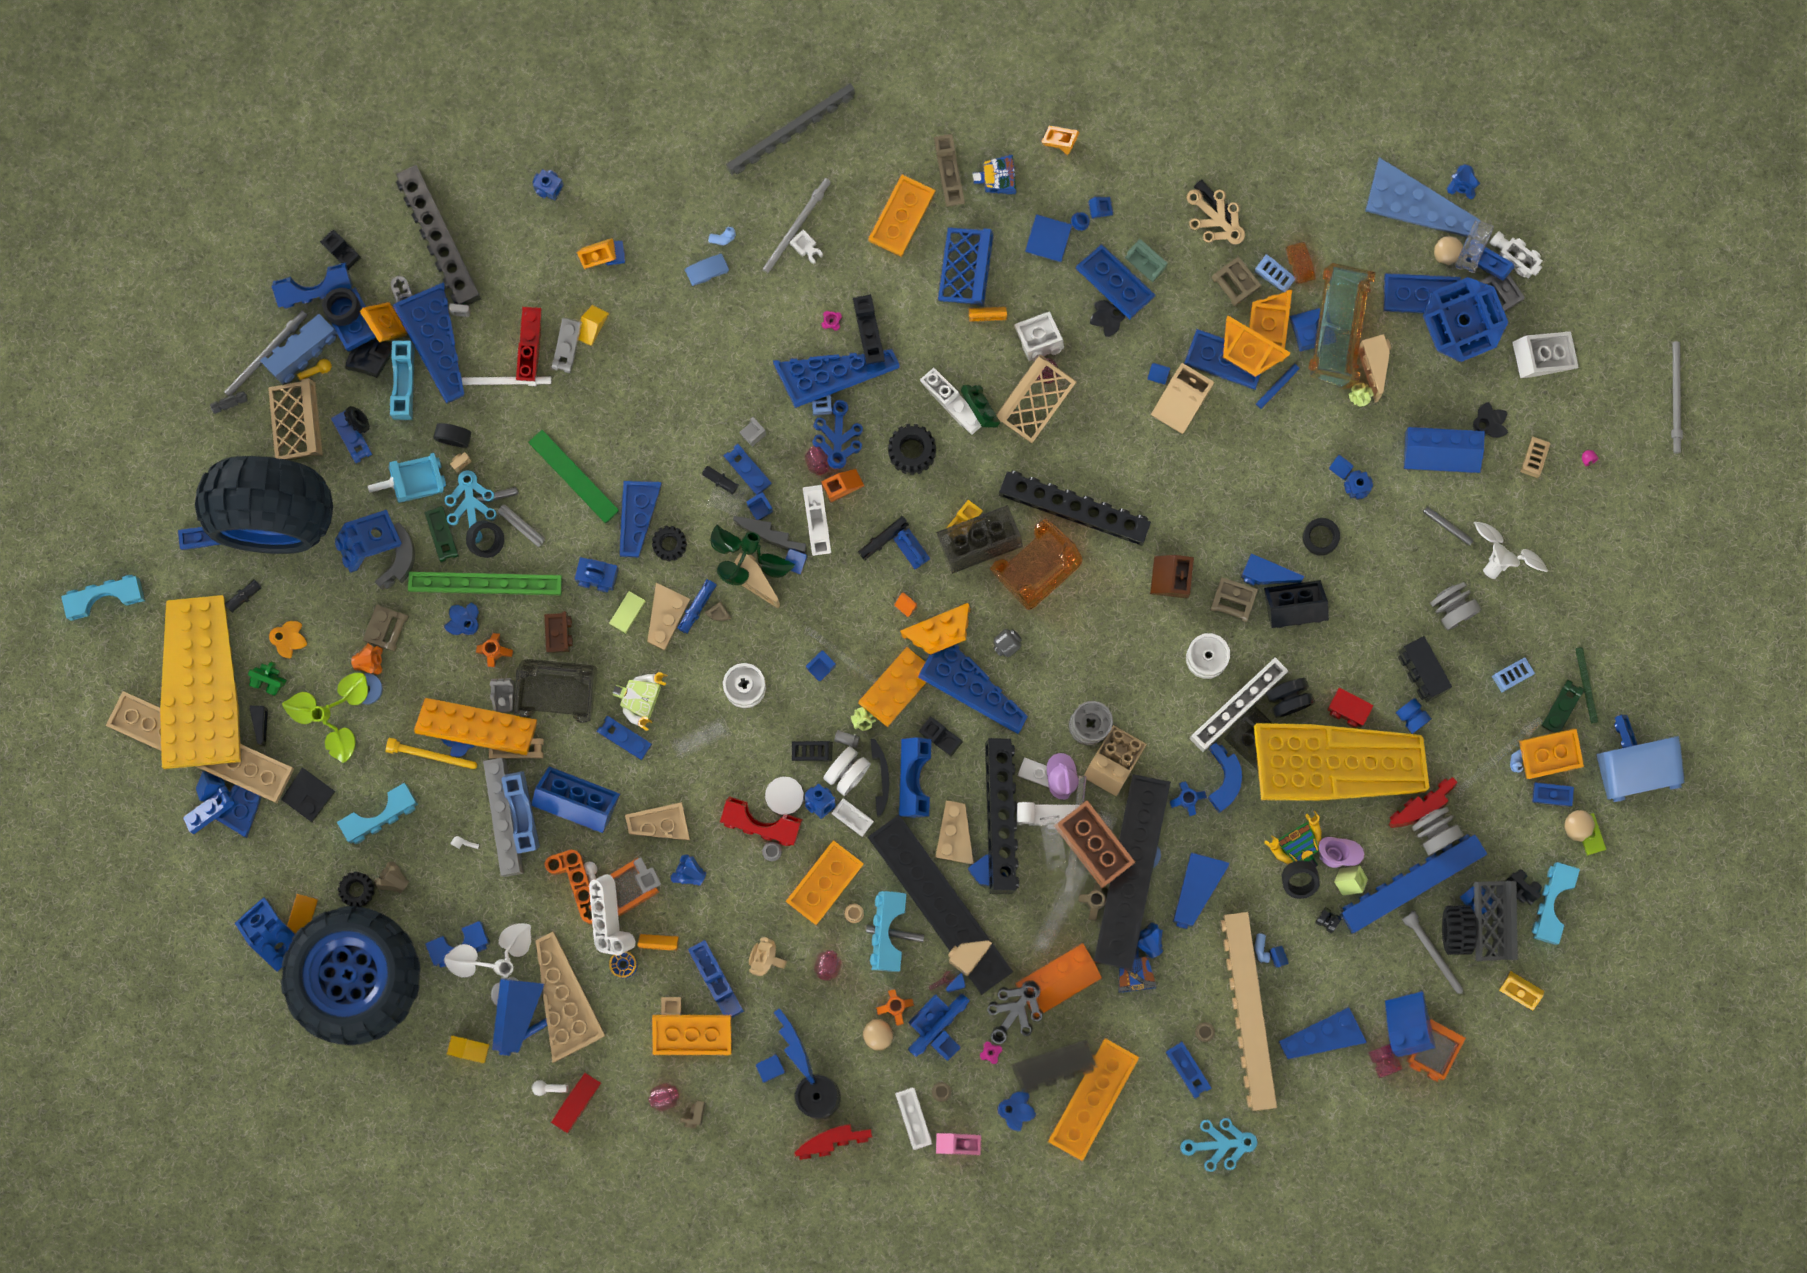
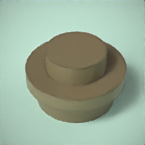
(1204, 1032)
(941, 1091)

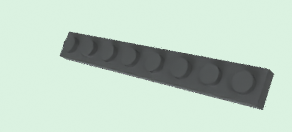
(798, 126)

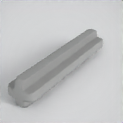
(521, 525)

